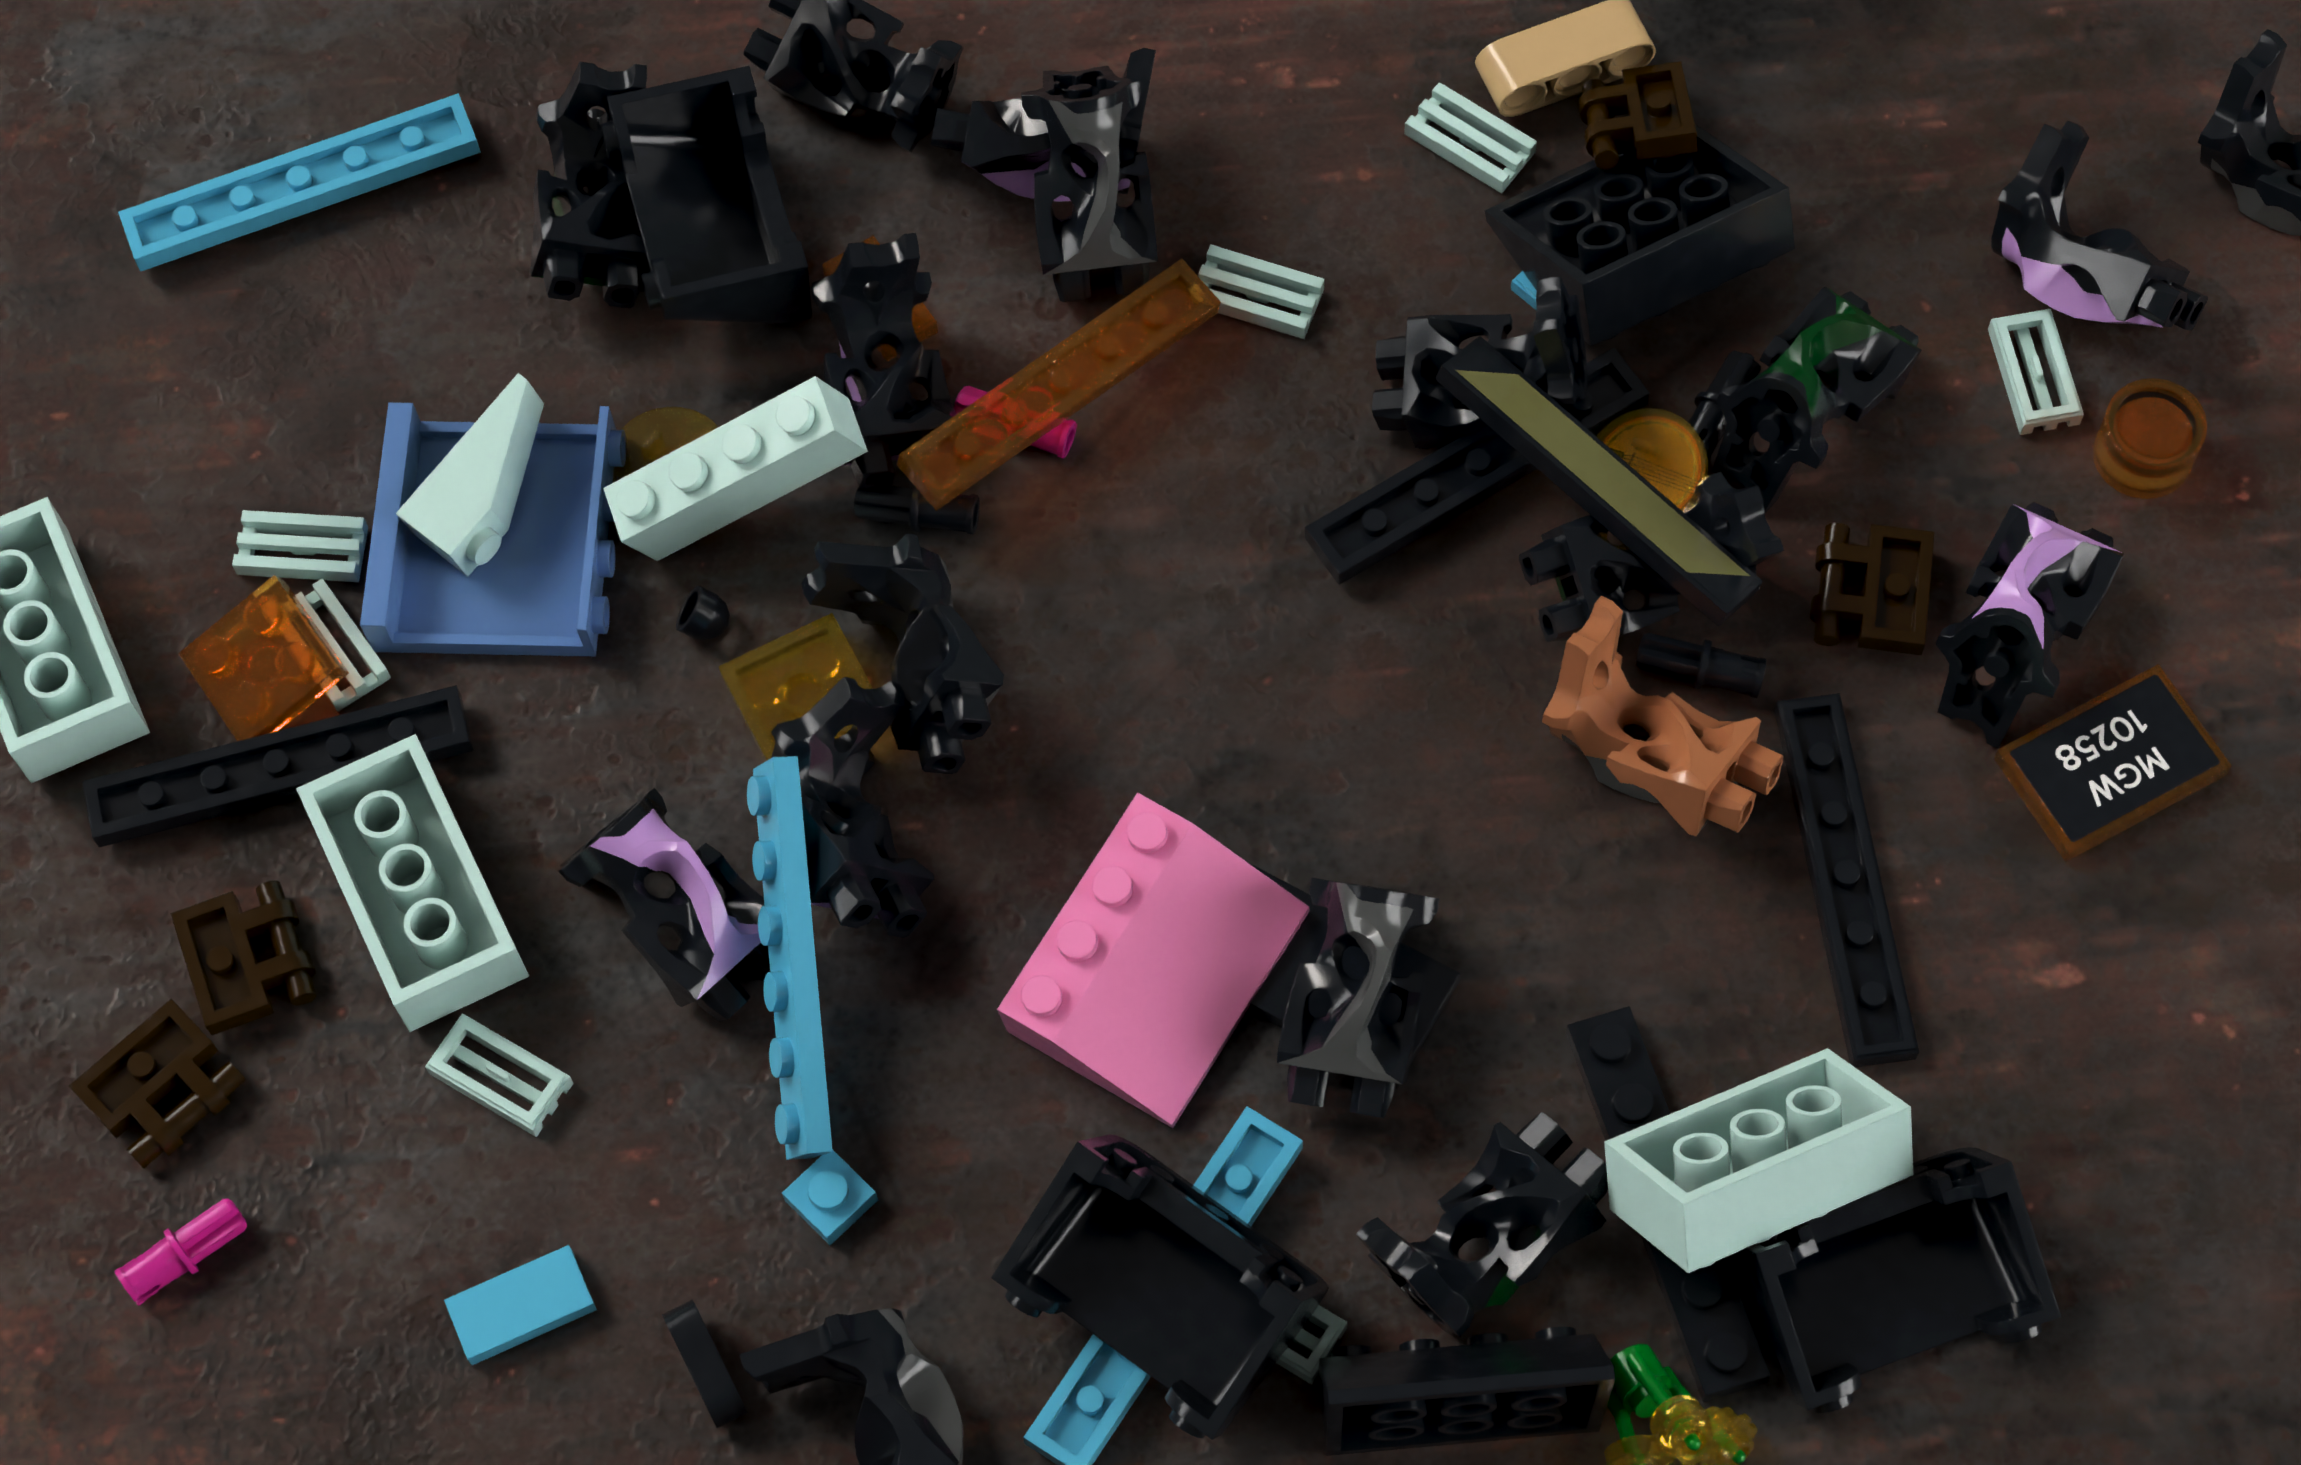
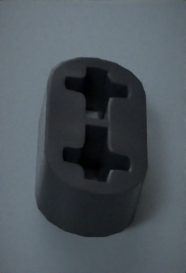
(704, 1363)

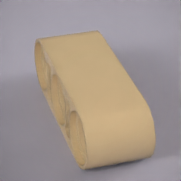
(1562, 54)

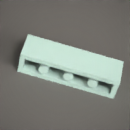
(735, 469)

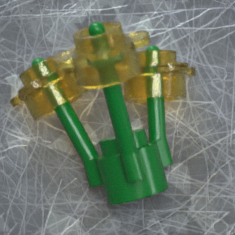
(1677, 1422)

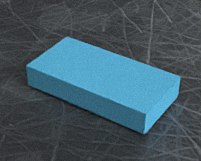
(520, 1305)

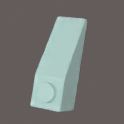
(475, 488)

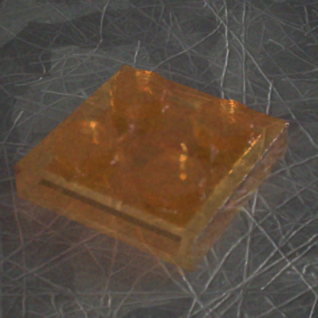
(263, 661)

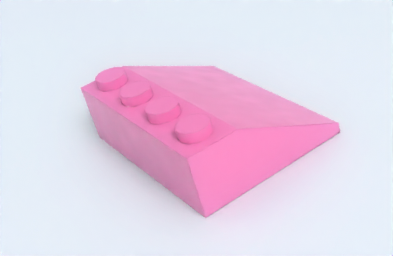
(1152, 961)

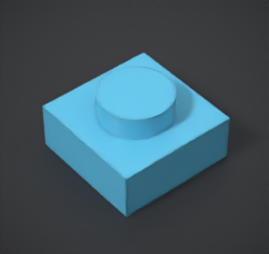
(830, 1196)

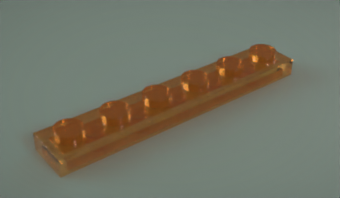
(1058, 384)

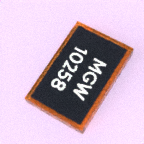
(2112, 762)

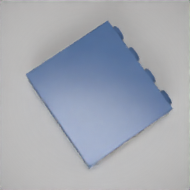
(542, 582)

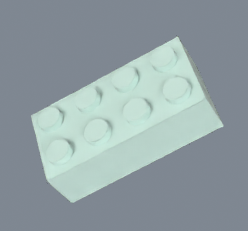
(58, 663)
(412, 883)
(1759, 1159)

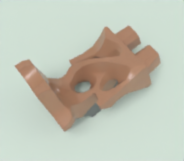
(1688, 759)

